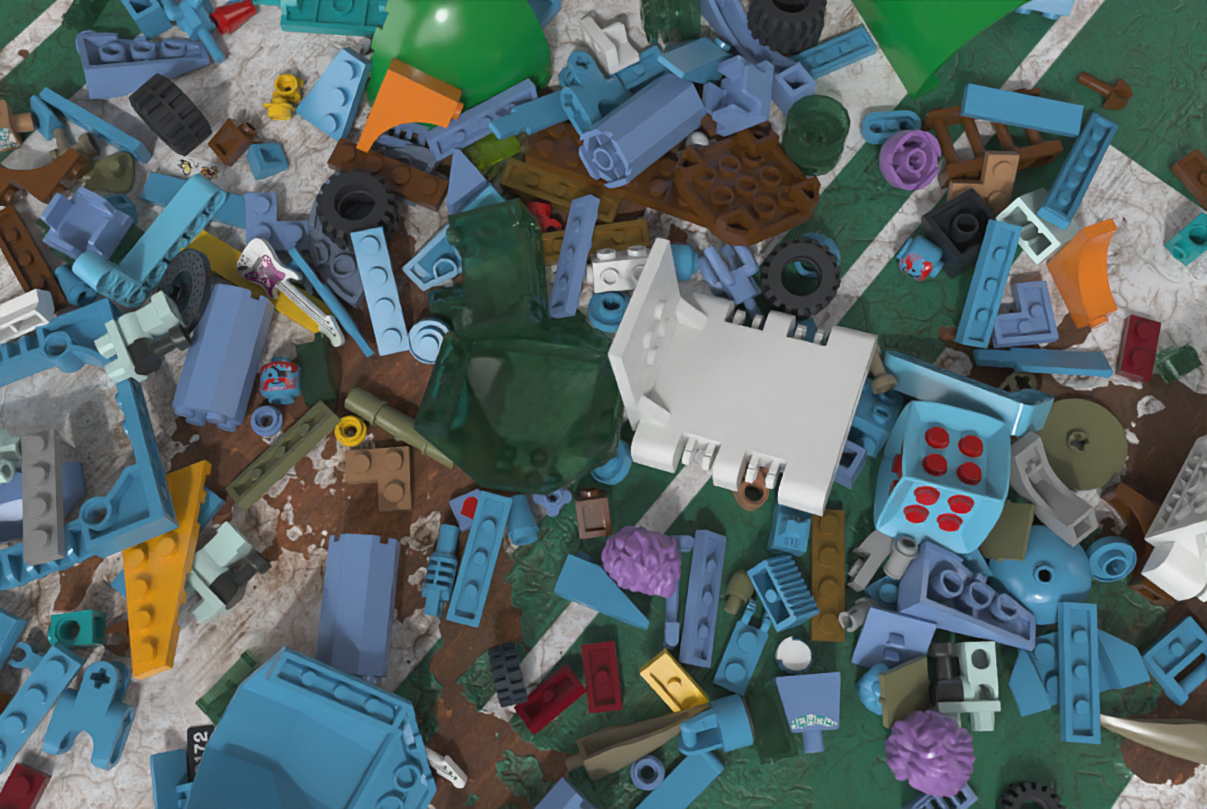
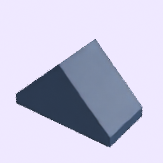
(463, 182)

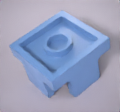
(743, 95)
(84, 224)

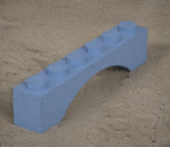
(789, 77)

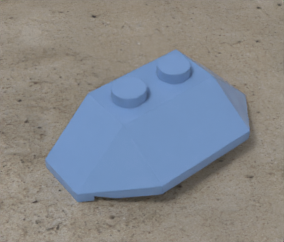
(11, 499)

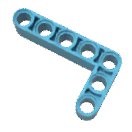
(146, 262)
(1019, 410)

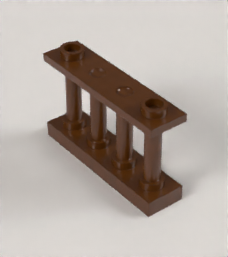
(1032, 156)

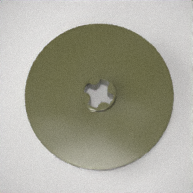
(1103, 440)

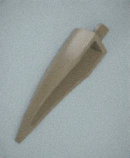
(1174, 737)
(624, 744)

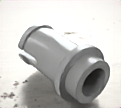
(903, 552)
(856, 613)

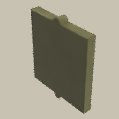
(1010, 534)
(904, 690)

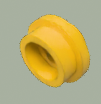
(346, 423)

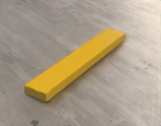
(223, 263)

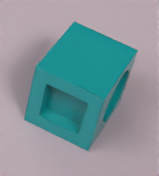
(1182, 247)
(91, 632)

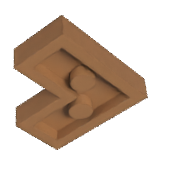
(995, 182)
(389, 468)

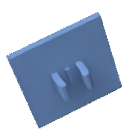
(891, 638)

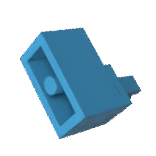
(788, 530)

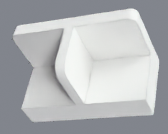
(609, 45)

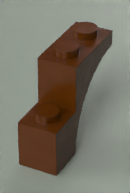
(45, 180)
(1138, 516)

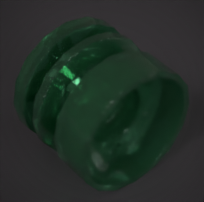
(668, 15)
(816, 134)

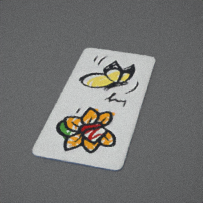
(189, 166)

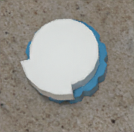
(793, 656)

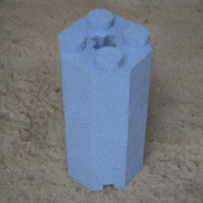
(641, 130)
(223, 358)
(358, 605)

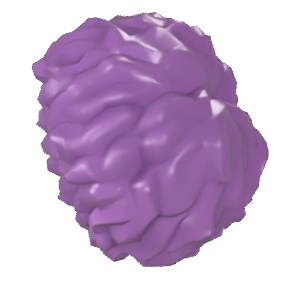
(643, 561)
(930, 753)

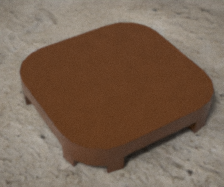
(746, 187)

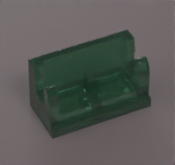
(219, 696)
(771, 729)

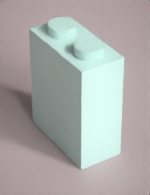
(1038, 237)

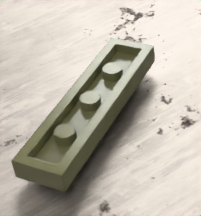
(282, 455)

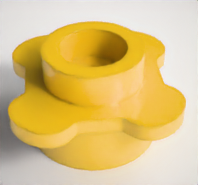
(288, 81)
(279, 109)

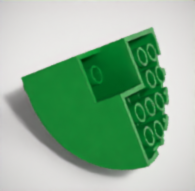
(465, 43)

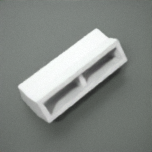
(25, 314)

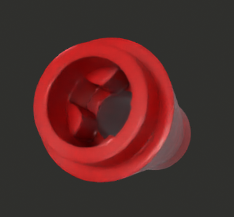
(232, 16)

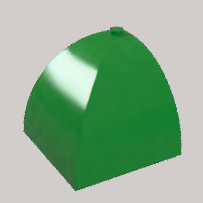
(927, 33)

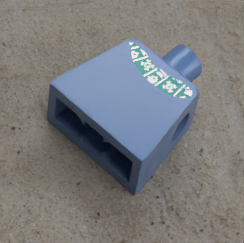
(810, 705)

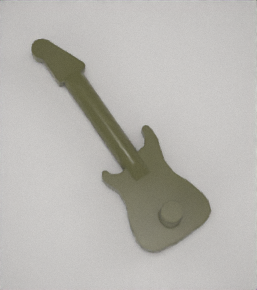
(111, 174)

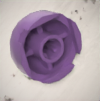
(909, 159)

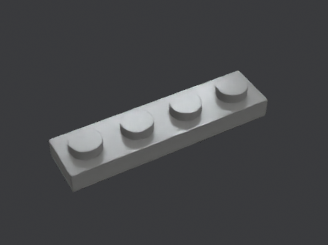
(42, 497)

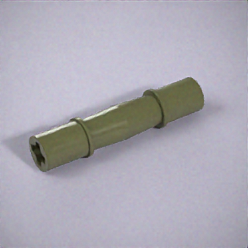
(393, 421)

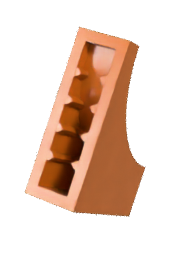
(409, 97)
(1082, 275)

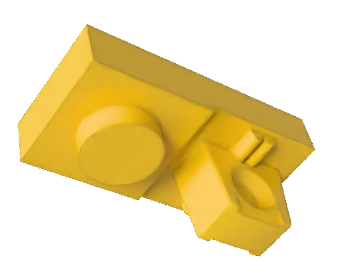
(672, 682)

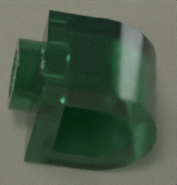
(1177, 363)

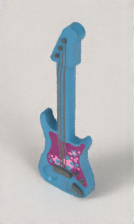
(301, 262)

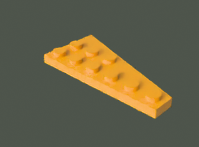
(157, 576)

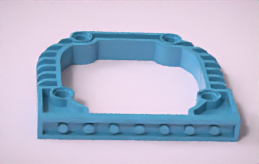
(140, 499)

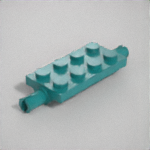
(330, 16)

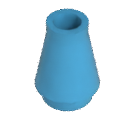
(74, 288)
(521, 522)

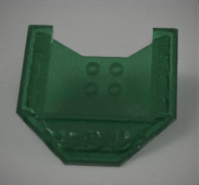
(525, 407)

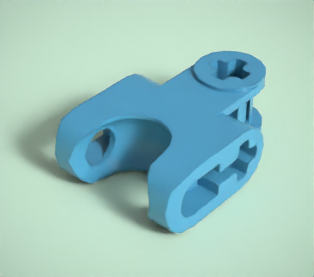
(587, 93)
(96, 710)

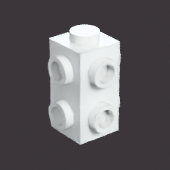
(616, 269)

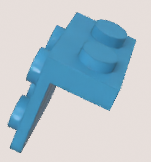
(874, 418)

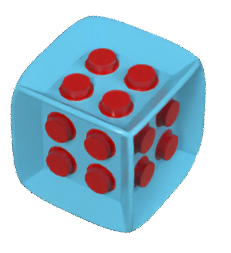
(943, 476)

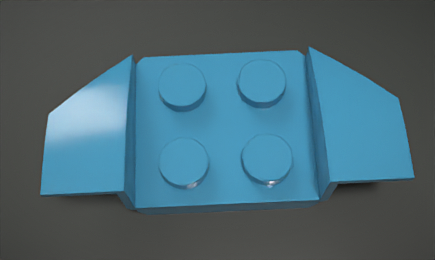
(1036, 671)

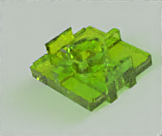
(490, 150)

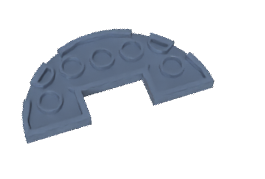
(340, 267)

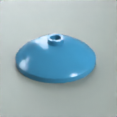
(1068, 575)

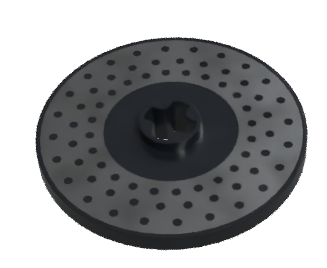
(188, 285)

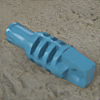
(441, 571)

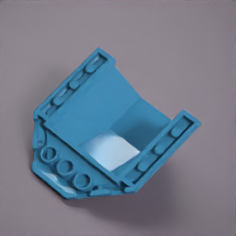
(313, 741)

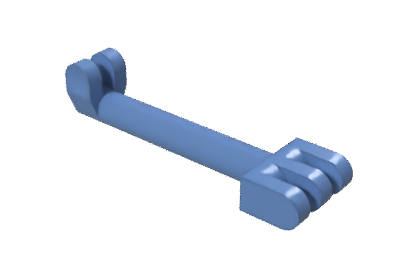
(671, 628)

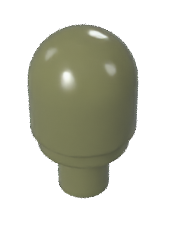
(738, 591)

